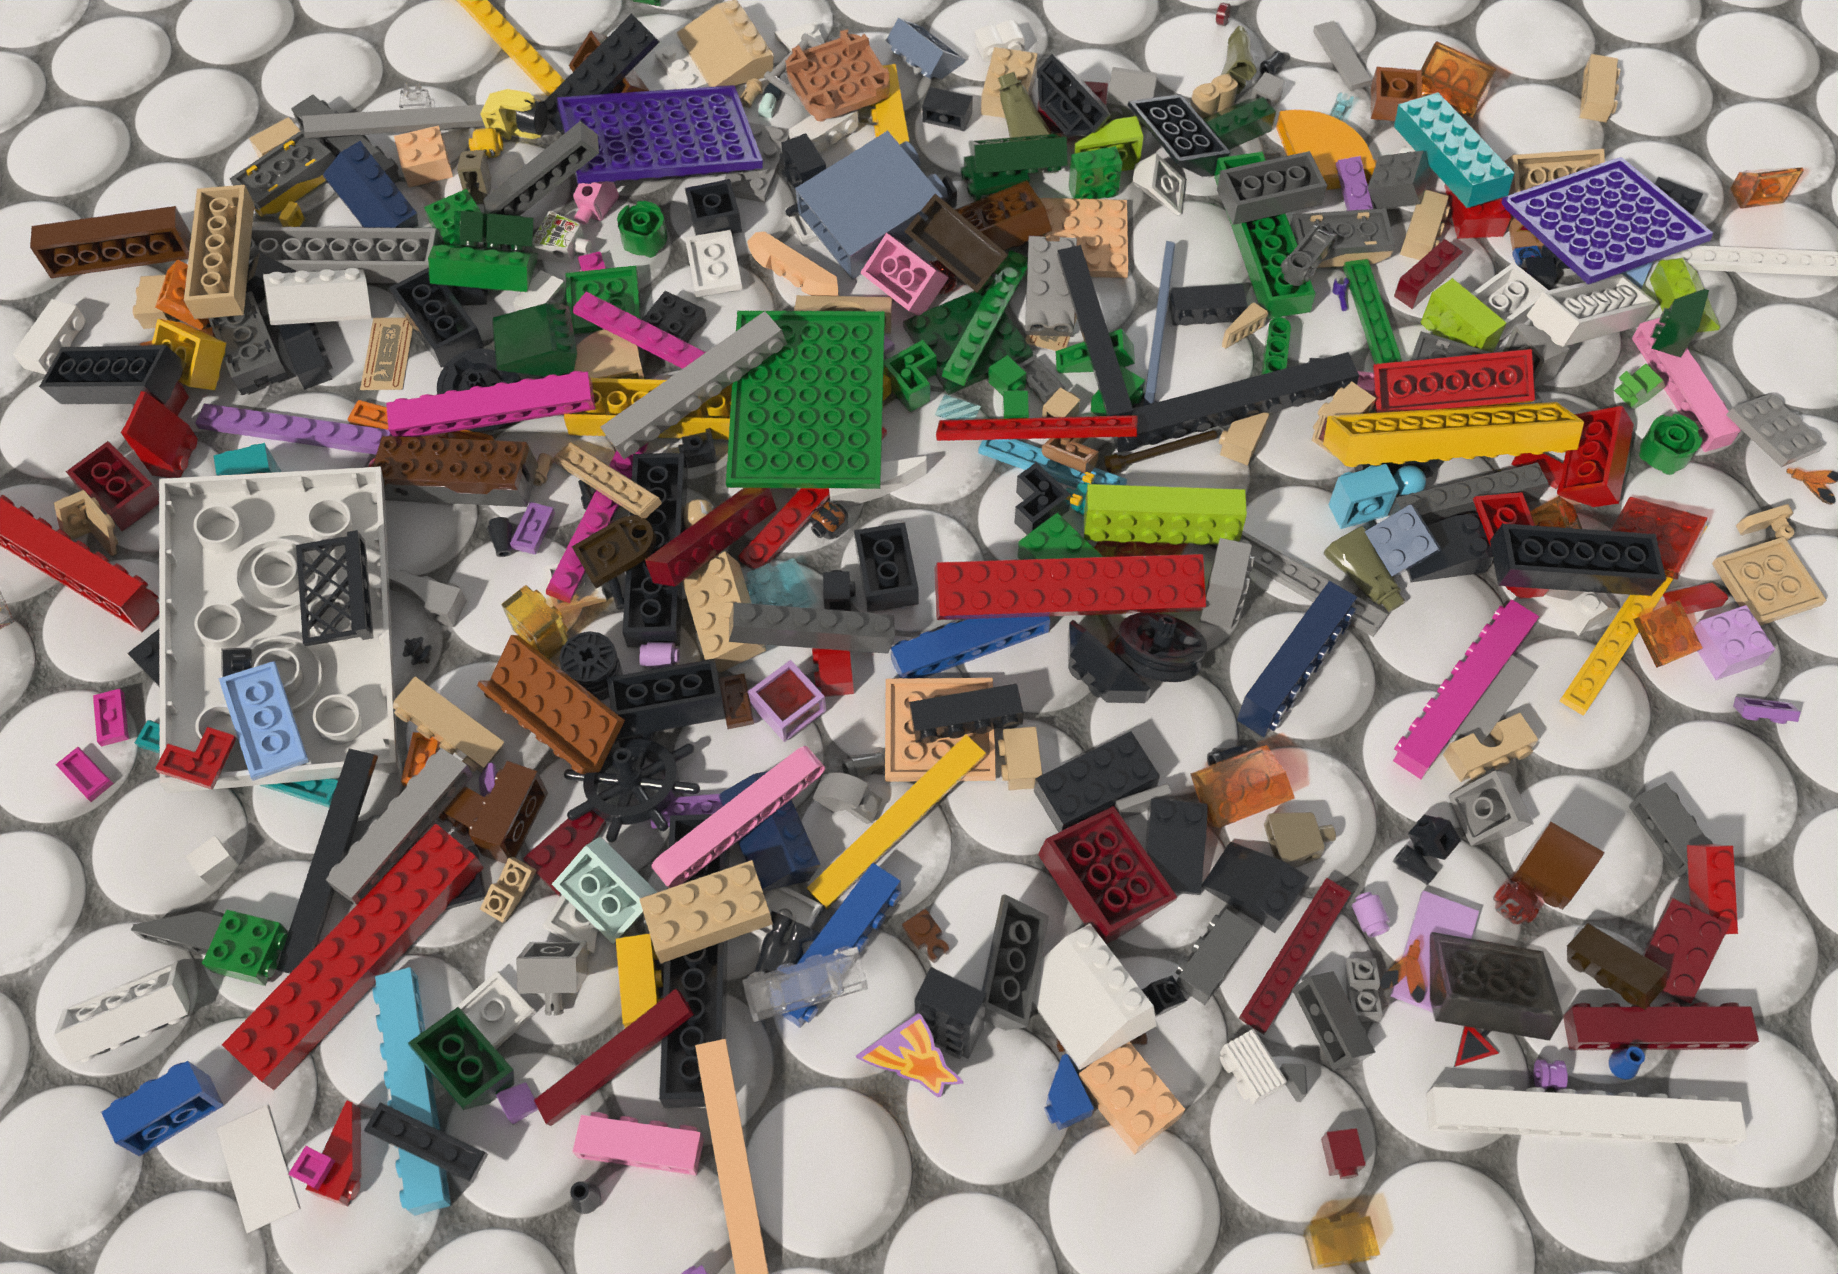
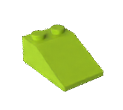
(1123, 134)

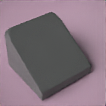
(1296, 1080)

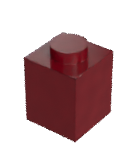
(1343, 1153)

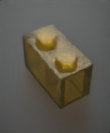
(1341, 1241)

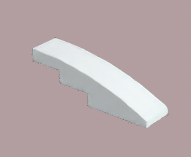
(893, 477)

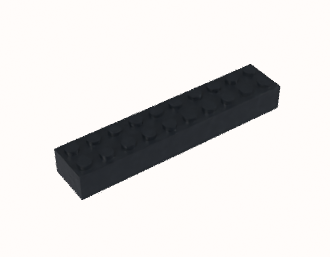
(703, 984)

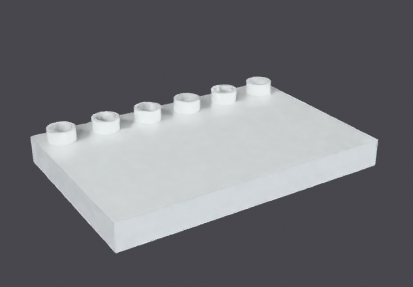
(235, 585)

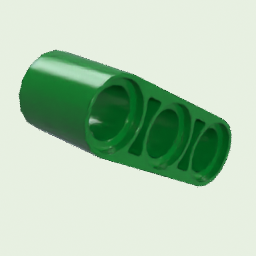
(1276, 345)

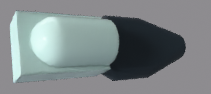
(769, 101)

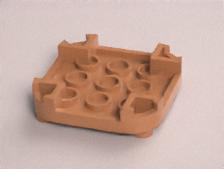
(837, 76)

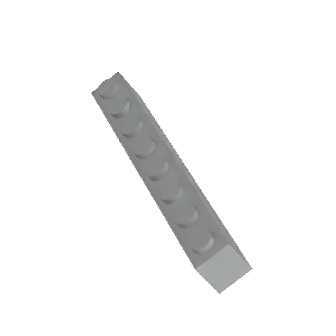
(694, 385)

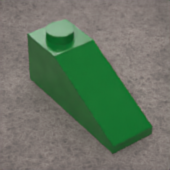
(1076, 359)

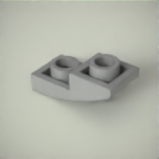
(1363, 988)

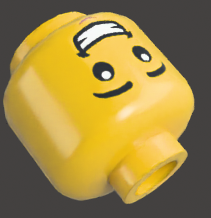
(488, 141)

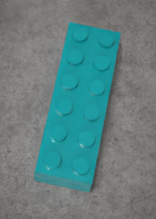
(1454, 150)

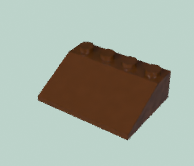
(1009, 216)

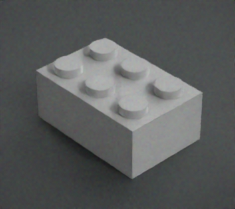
(1227, 583)

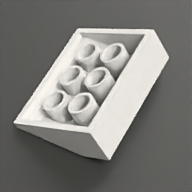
(1090, 998)

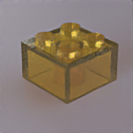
(536, 621)

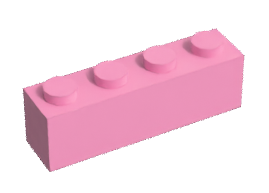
(638, 1144)

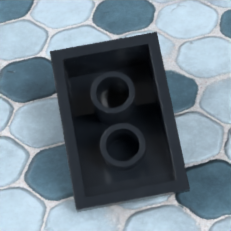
(1462, 553)
(1178, 842)
(1255, 884)

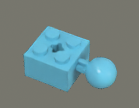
(1371, 492)

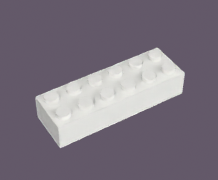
(1590, 310)

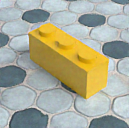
(637, 976)

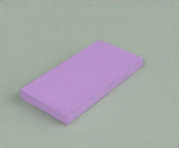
(1437, 916)

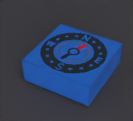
(1520, 253)

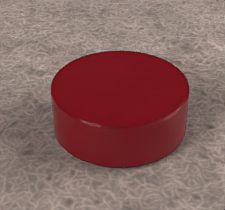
(1223, 14)

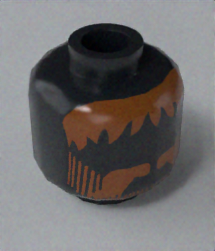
(829, 520)

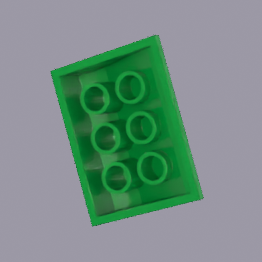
(481, 267)

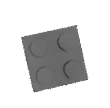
(1399, 179)

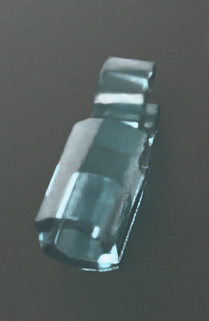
(1341, 107)

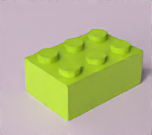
(1462, 317)

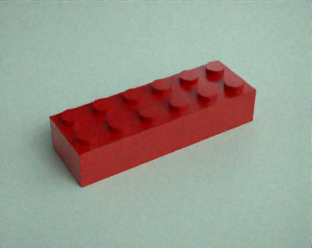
(1454, 382)

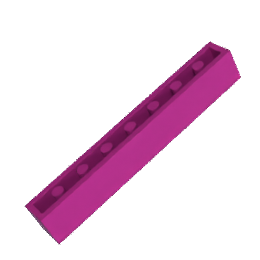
(491, 405)
(1465, 689)

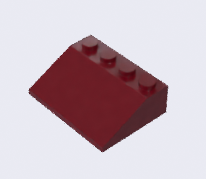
(1106, 874)

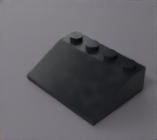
(1181, 132)

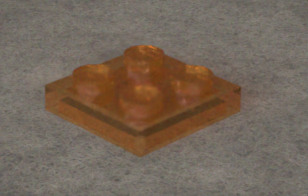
(1667, 634)

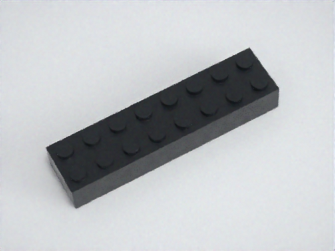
(650, 608)

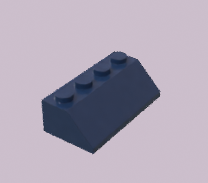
(369, 190)
(777, 845)

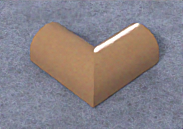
(1071, 453)

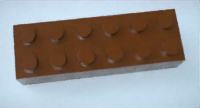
(111, 242)

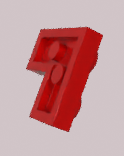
(201, 766)

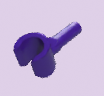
(1340, 290)

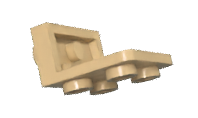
(81, 515)

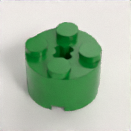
(642, 229)
(1670, 443)

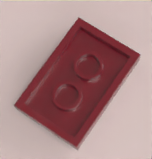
(1685, 946)

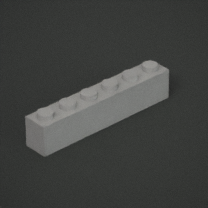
(400, 826)

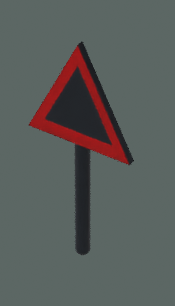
(1473, 1046)

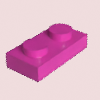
(110, 717)

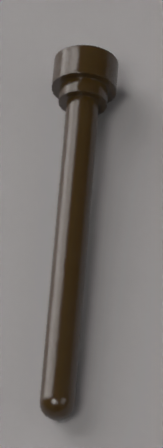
(1115, 463)

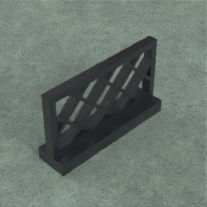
(357, 583)

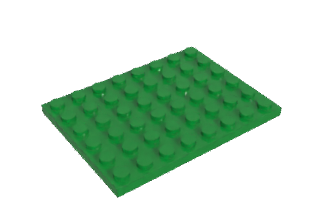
(812, 406)

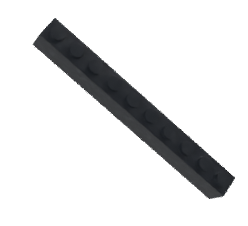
(1240, 400)

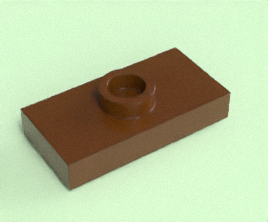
(736, 701)

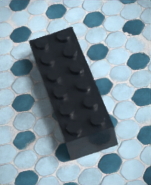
(112, 374)
(1577, 559)

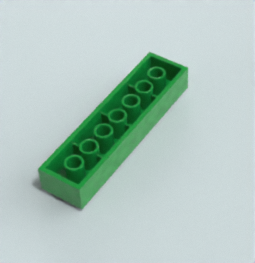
(1264, 247)

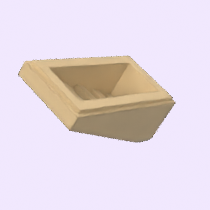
(1246, 324)

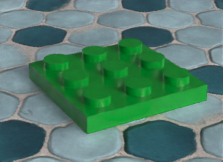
(612, 285)

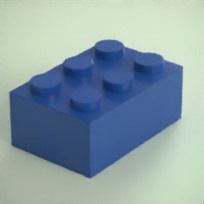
(162, 1108)

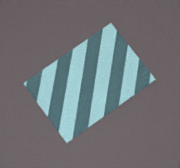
(956, 409)

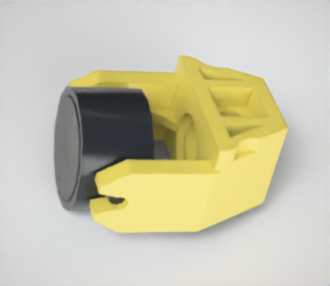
(501, 115)

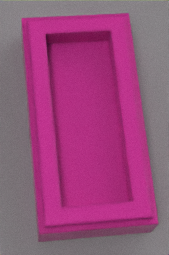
(84, 774)

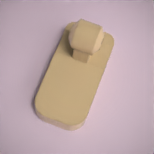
(1775, 517)

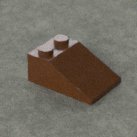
(1557, 865)

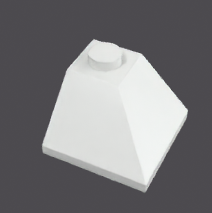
(1160, 182)
(1580, 608)

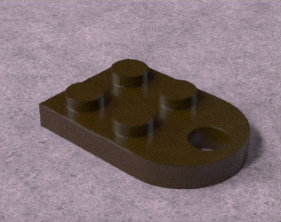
(615, 549)

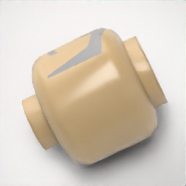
(695, 511)

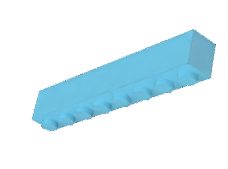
(410, 1085)

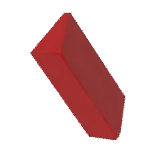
(1697, 597)

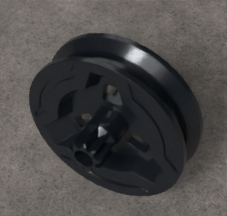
(474, 369)
(1160, 636)

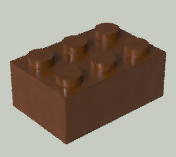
(508, 812)

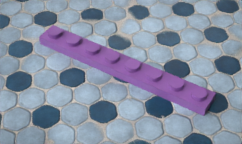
(290, 428)

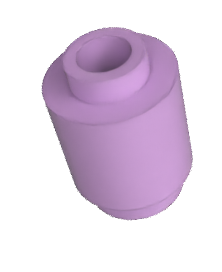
(659, 654)
(1371, 914)

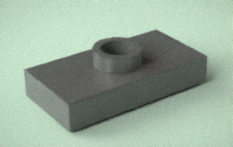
(1040, 379)

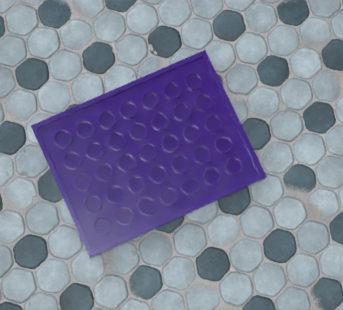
(663, 133)

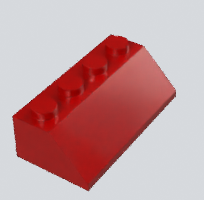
(1600, 460)
(1506, 509)

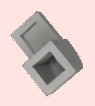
(847, 793)

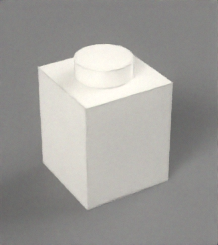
(213, 860)

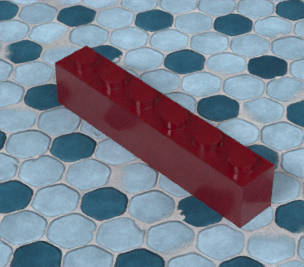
(710, 535)
(1661, 1027)

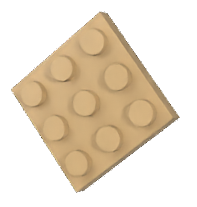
(1769, 581)

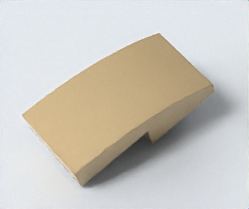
(509, 889)

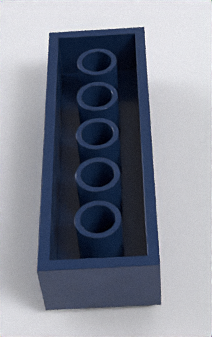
(1297, 659)

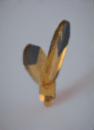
(1815, 482)
(1408, 968)

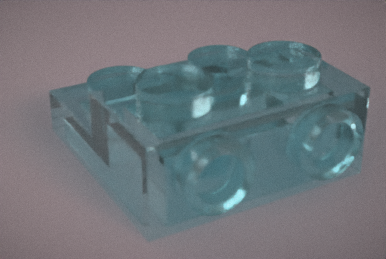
(780, 585)

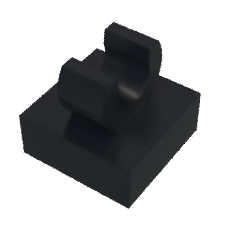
(235, 660)

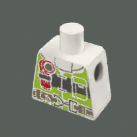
(559, 239)

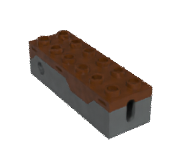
(456, 470)

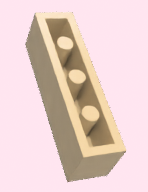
(447, 724)

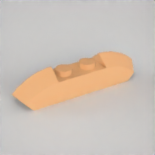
(792, 265)

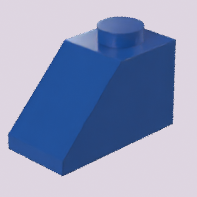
(1067, 1098)

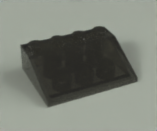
(1492, 987)

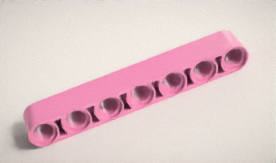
(738, 817)

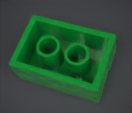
(1055, 541)

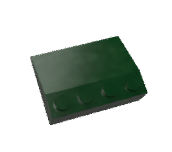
(535, 340)

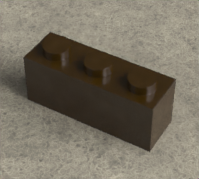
(1616, 966)

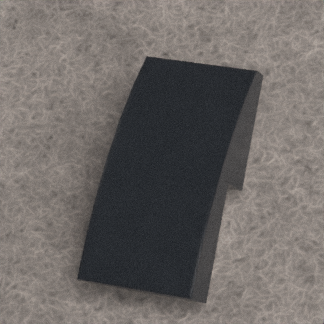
(1164, 995)

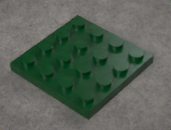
(945, 326)

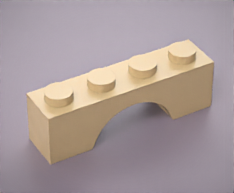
(846, 303)

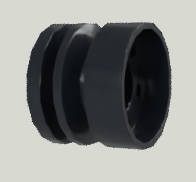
(589, 661)

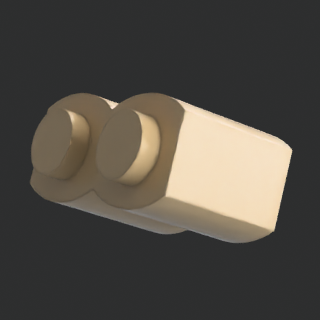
(1214, 96)

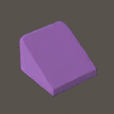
(487, 779)
(517, 1102)

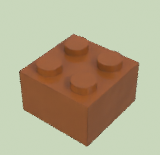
(1392, 88)

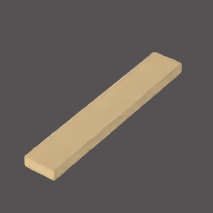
(607, 481)

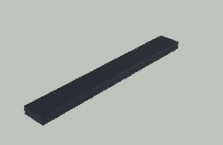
(1094, 332)
(330, 850)

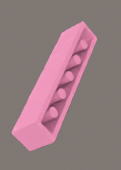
(1689, 390)

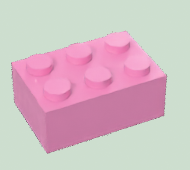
(904, 275)

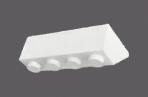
(316, 296)
(123, 1014)

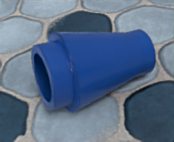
(1626, 1062)

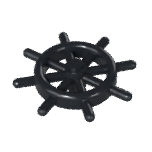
(631, 783)

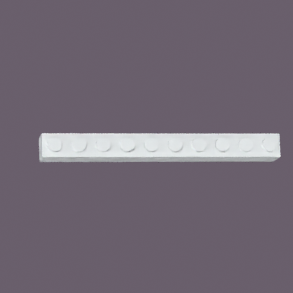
(1585, 1115)

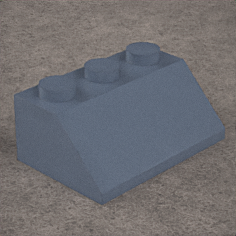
(923, 49)

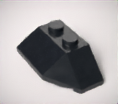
(1069, 99)
(1102, 669)

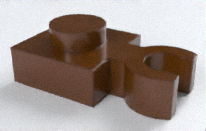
(924, 932)

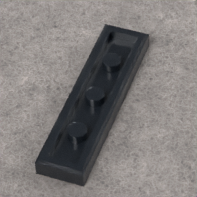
(426, 1142)

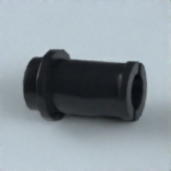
(1272, 63)

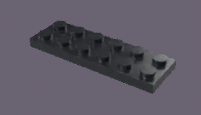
(605, 65)

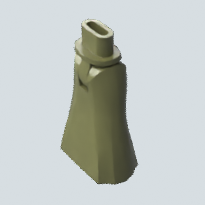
(1239, 59)
(1019, 108)
(1361, 562)

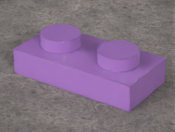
(532, 528)
(1773, 710)

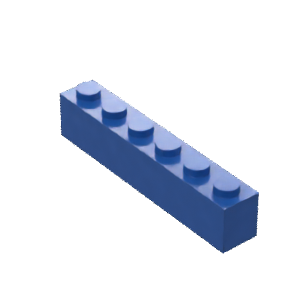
(962, 643)
(853, 923)

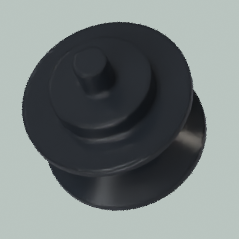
(417, 651)

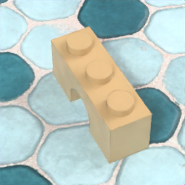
(1472, 759)

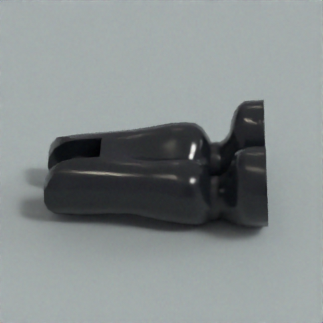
(777, 952)

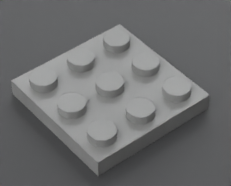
(1776, 429)

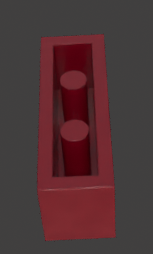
(1428, 273)

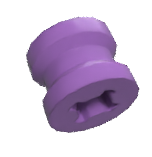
(1550, 1074)

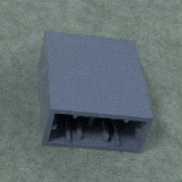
(865, 198)

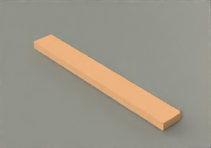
(731, 1158)

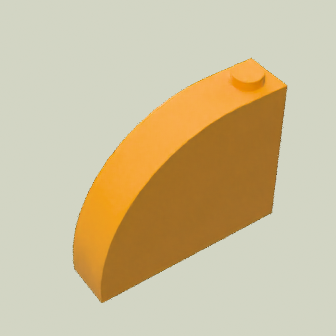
(1326, 140)

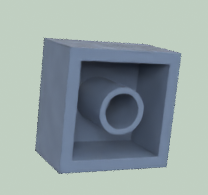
(1403, 540)

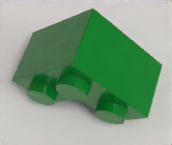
(910, 374)

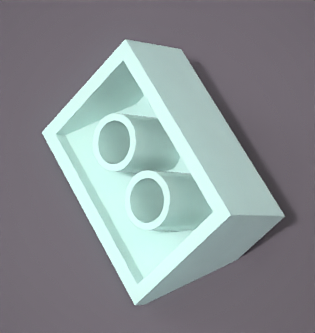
(604, 889)

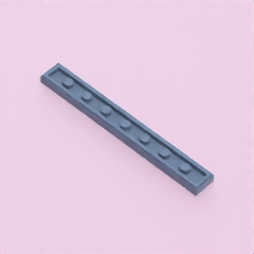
(1159, 324)

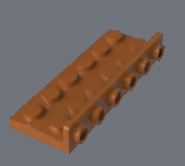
(552, 706)

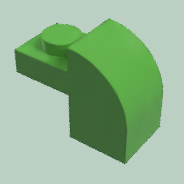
(1640, 386)

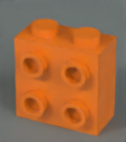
(172, 296)

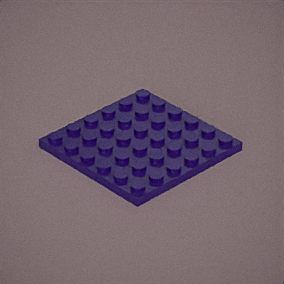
(1606, 220)

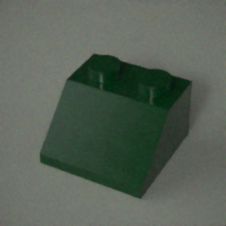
(1679, 323)

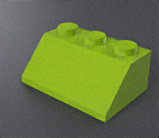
(1676, 279)

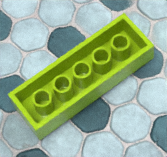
(1163, 514)

